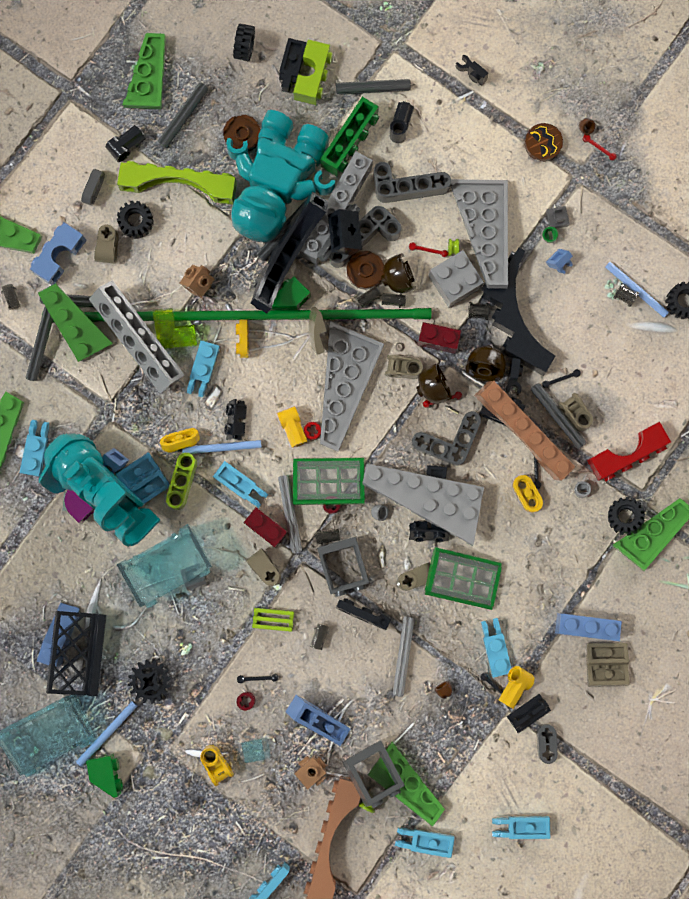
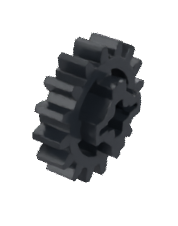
(142, 675)

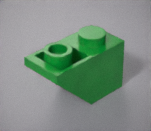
(291, 295)
(104, 775)

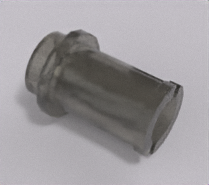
(10, 296)
(369, 296)
(394, 299)
(327, 536)
(319, 636)

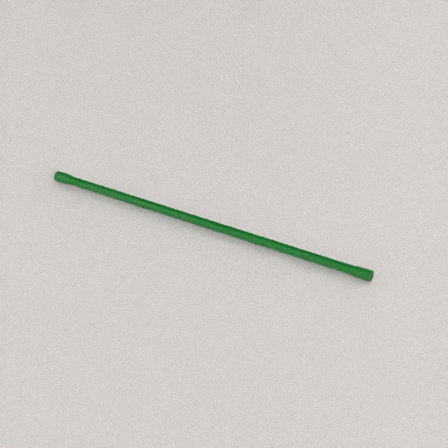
(415, 313)

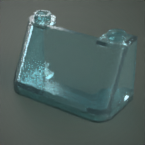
(165, 566)
(46, 735)

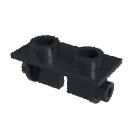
(235, 411)
(420, 532)
(528, 713)

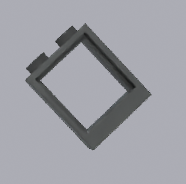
(330, 548)
(353, 774)

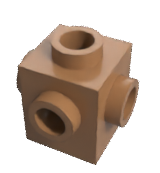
(197, 280)
(308, 778)

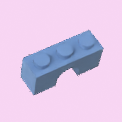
(64, 239)
(588, 627)

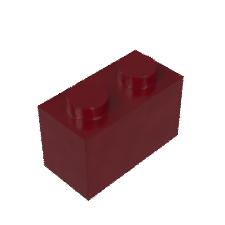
(439, 338)
(265, 527)

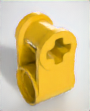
(216, 766)

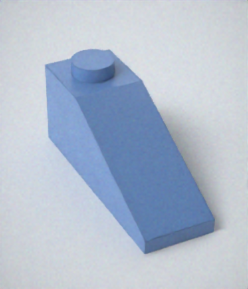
(45, 651)
(317, 720)

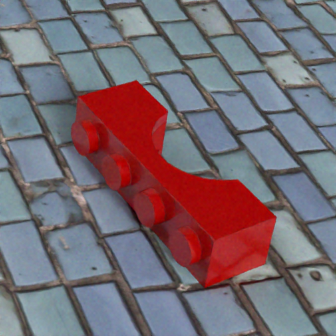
(649, 440)

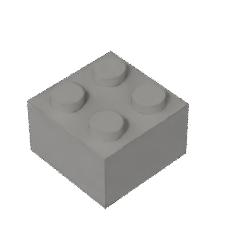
(455, 279)

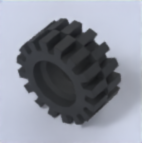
(244, 42)
(147, 219)
(672, 300)
(624, 504)

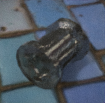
(626, 295)
(478, 311)

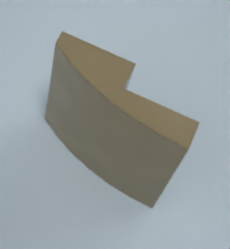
(316, 326)
(607, 664)

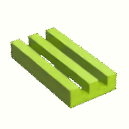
(269, 627)

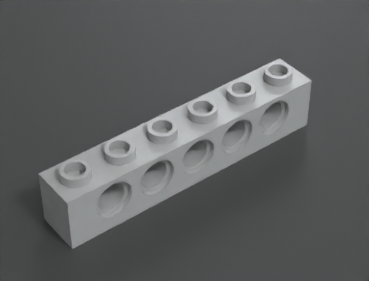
(341, 198)
(136, 336)

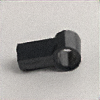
(401, 121)
(121, 146)

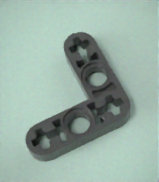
(449, 448)

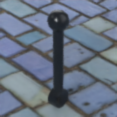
(576, 373)
(536, 483)
(484, 677)
(240, 679)

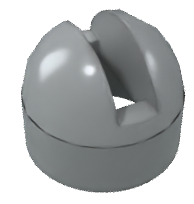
(581, 486)
(379, 512)

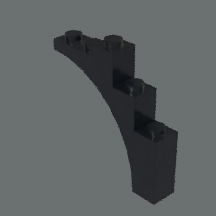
(286, 251)
(510, 321)

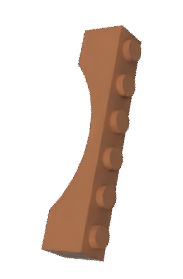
(507, 411)
(345, 799)

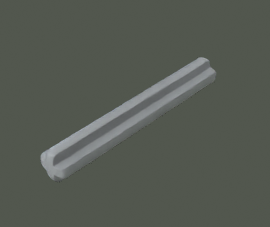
(290, 515)
(403, 656)

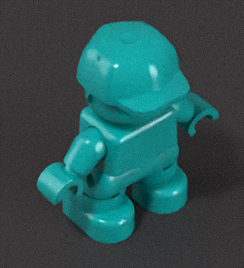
(276, 175)
(78, 466)

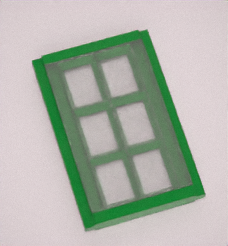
(328, 481)
(463, 578)

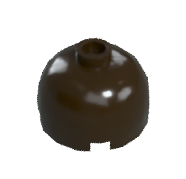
(398, 275)
(486, 363)
(433, 385)

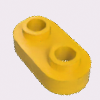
(243, 331)
(179, 440)
(528, 493)

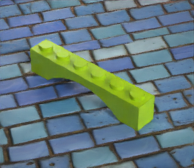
(138, 178)

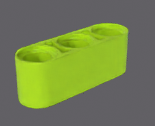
(180, 471)

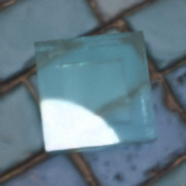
(253, 750)

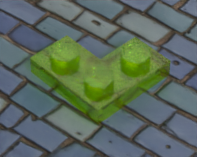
(171, 335)

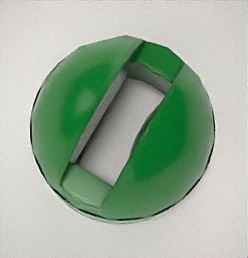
(546, 236)

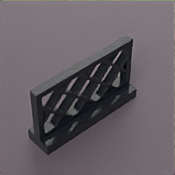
(93, 654)

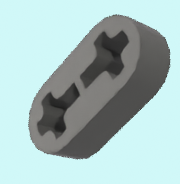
(93, 187)
(552, 743)

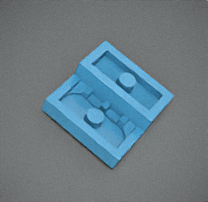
(143, 478)

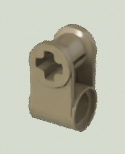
(106, 248)
(402, 367)
(575, 411)
(262, 565)
(417, 575)

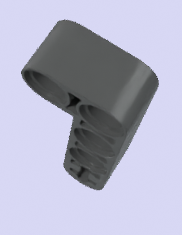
(411, 182)
(374, 226)

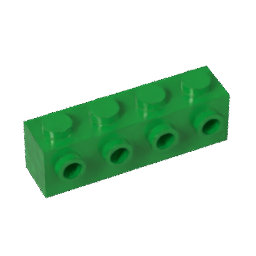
(349, 137)

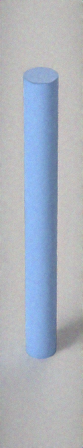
(634, 287)
(223, 447)
(107, 733)

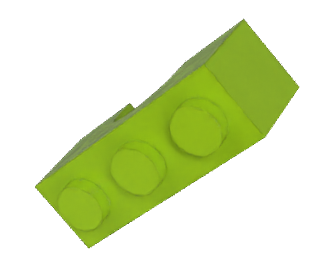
(309, 88)

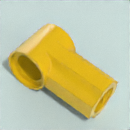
(291, 423)
(518, 682)

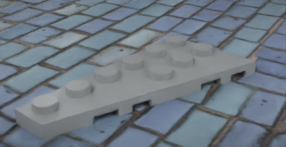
(485, 217)
(348, 371)
(439, 501)

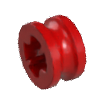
(317, 427)

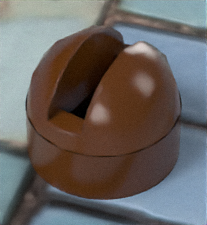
(589, 124)
(444, 690)

